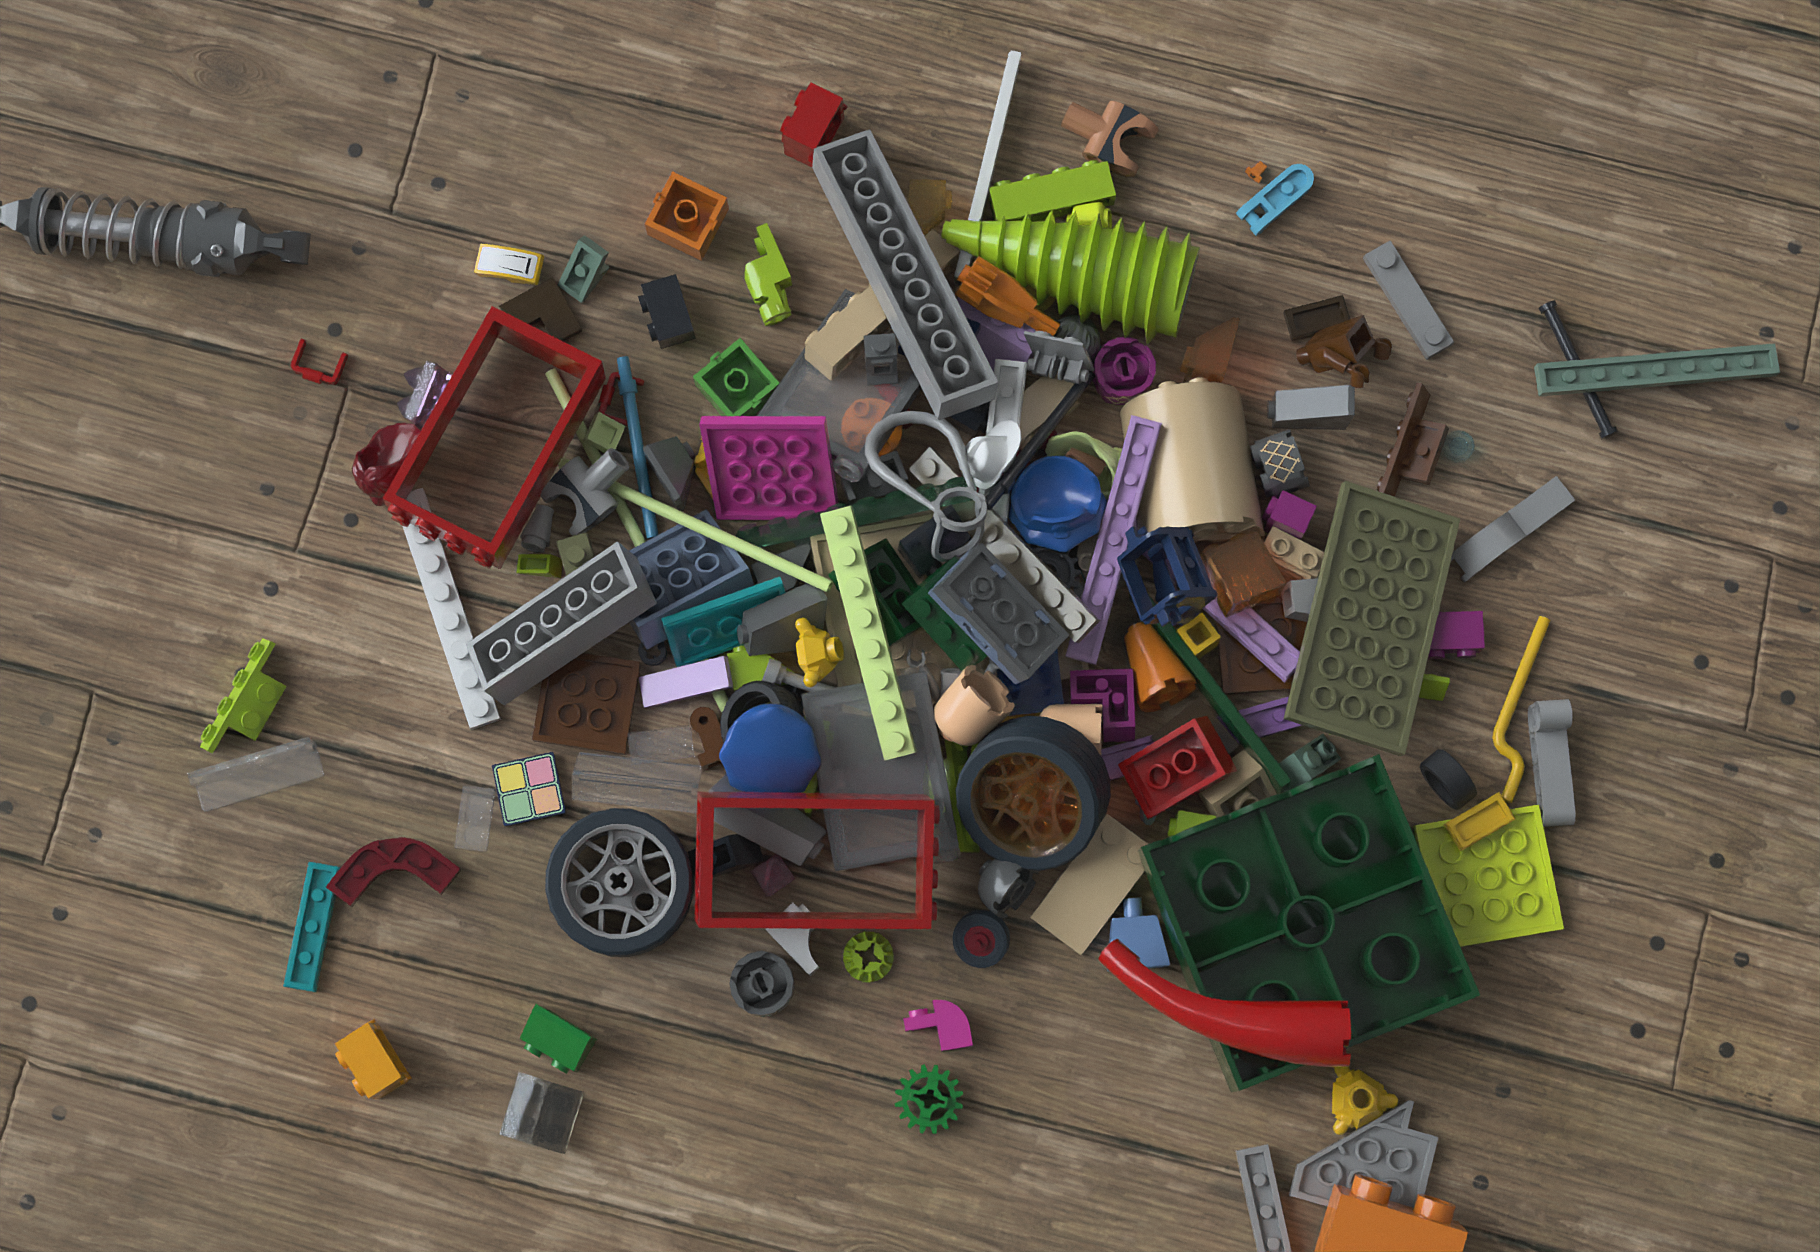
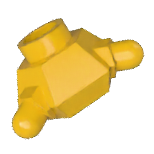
(816, 652)
(1358, 1099)

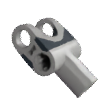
(588, 488)

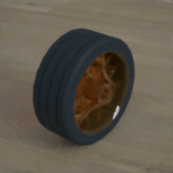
(1033, 793)

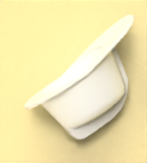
(992, 453)

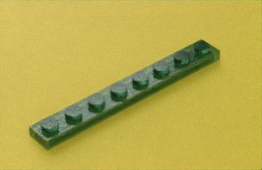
(865, 510)

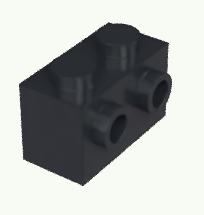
(667, 311)

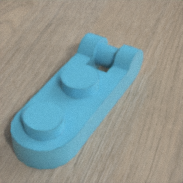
(1277, 197)

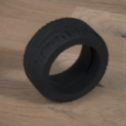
(752, 695)

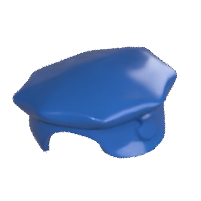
(1057, 503)
(770, 751)

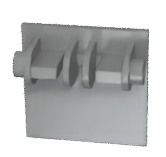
(1052, 351)

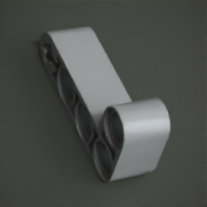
(1551, 760)

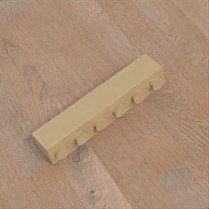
(843, 335)

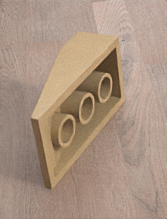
(1092, 886)

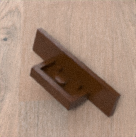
(1416, 446)

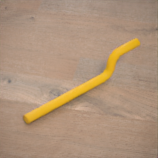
(1510, 705)

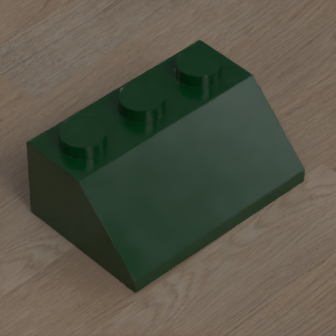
(891, 585)
(939, 624)

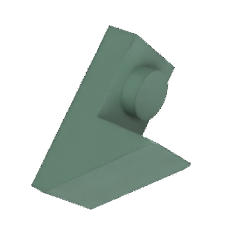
(584, 269)

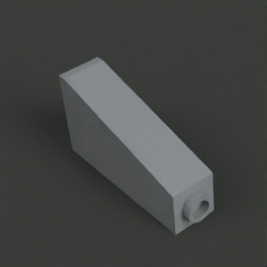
(777, 829)

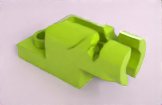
(767, 278)

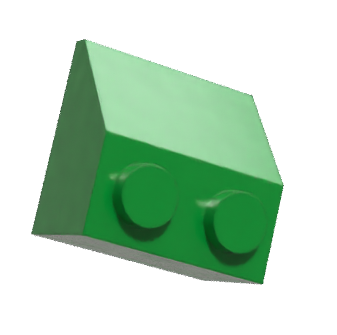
(557, 1038)

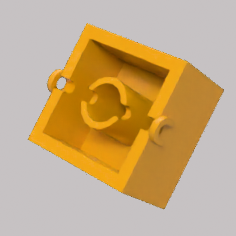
(372, 1061)

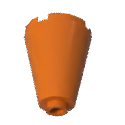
(1156, 669)

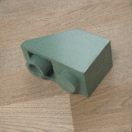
(1310, 761)

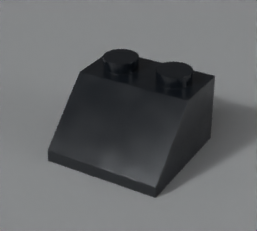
(917, 545)

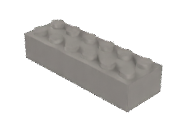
(560, 623)

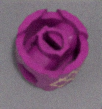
(1123, 370)

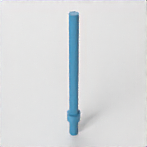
(628, 389)

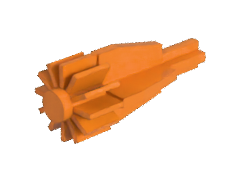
(1001, 297)

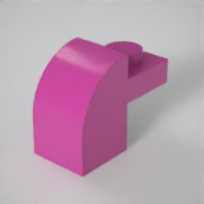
(950, 1023)

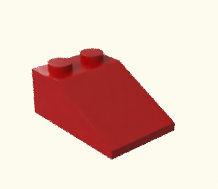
(1177, 766)

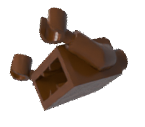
(1342, 346)

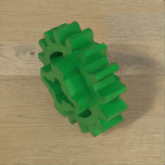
(932, 1084)

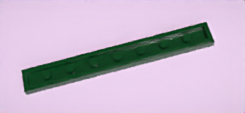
(1224, 707)

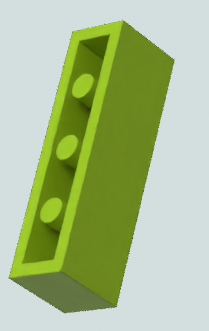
(1052, 192)

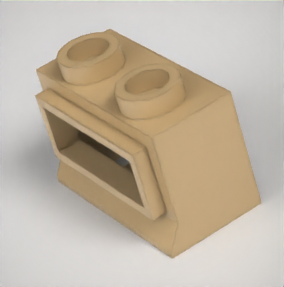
(1292, 556)

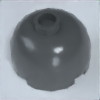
(1004, 886)

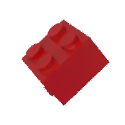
(812, 123)

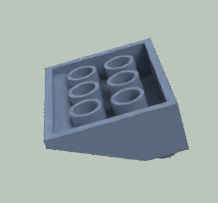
(684, 573)

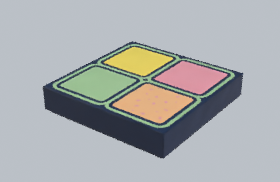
(529, 789)

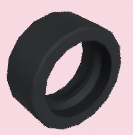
(1448, 779)

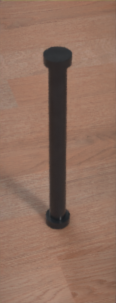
(1570, 354)

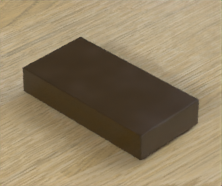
(1310, 318)

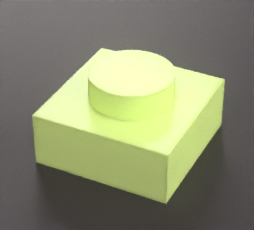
(604, 432)

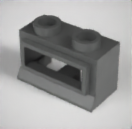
(871, 483)

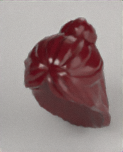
(382, 458)

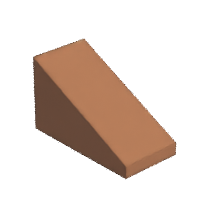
(1093, 463)

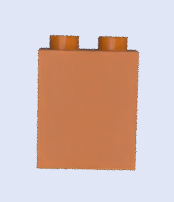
(1369, 1222)

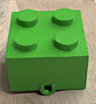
(736, 381)

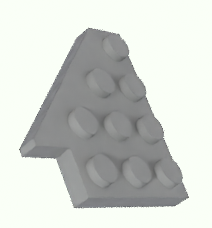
(1376, 1150)

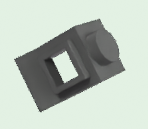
(877, 351)

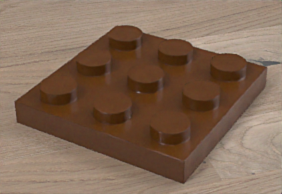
(1243, 671)
(588, 704)

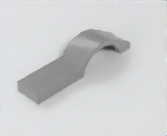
(1512, 527)

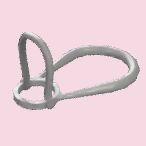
(892, 478)

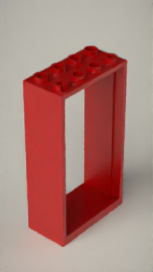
(541, 345)
(925, 874)

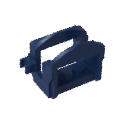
(1194, 584)

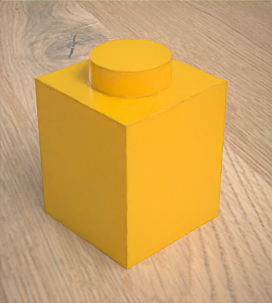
(1199, 635)

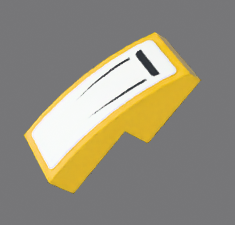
(509, 263)

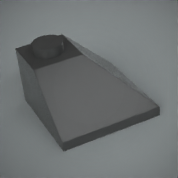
(673, 467)

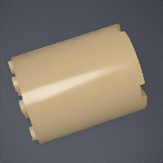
(1200, 461)

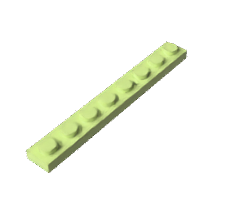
(868, 633)

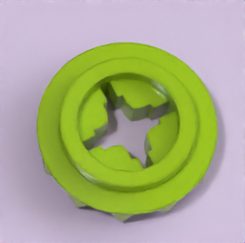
(874, 970)

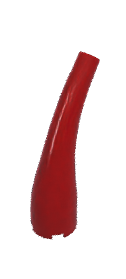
(1279, 1030)

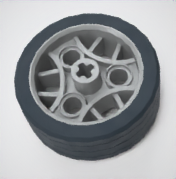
(566, 896)

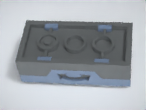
(998, 613)

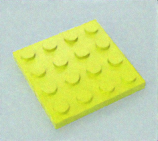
(1496, 885)

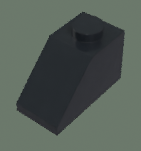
(731, 854)

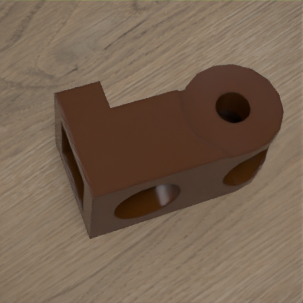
(707, 727)

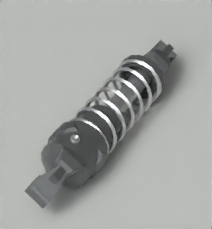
(200, 237)

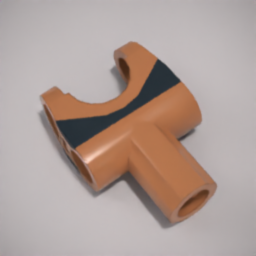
(1108, 132)

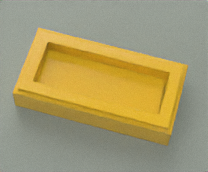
(1479, 821)

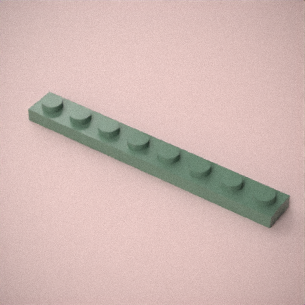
(1656, 369)

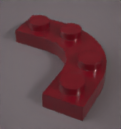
(389, 856)

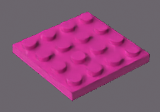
(768, 465)

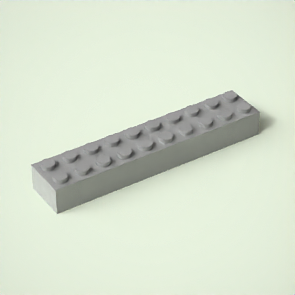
(904, 275)

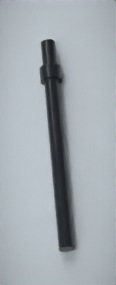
(1008, 478)

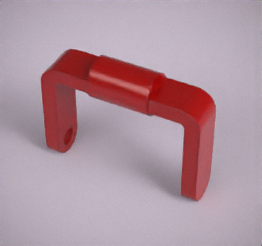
(314, 375)
(607, 395)

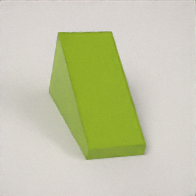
(539, 565)

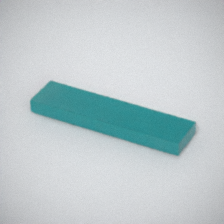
(311, 929)

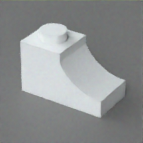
(796, 942)

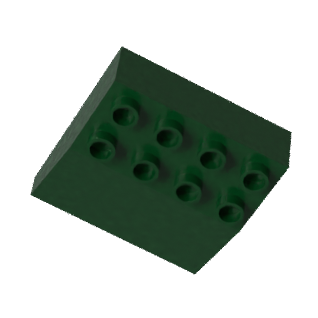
(1310, 904)

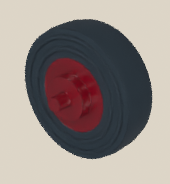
(981, 938)

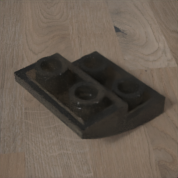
(541, 1113)

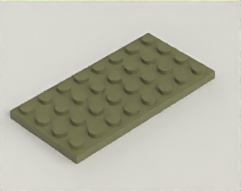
(1372, 618)

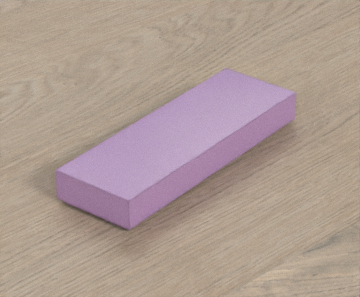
(685, 682)

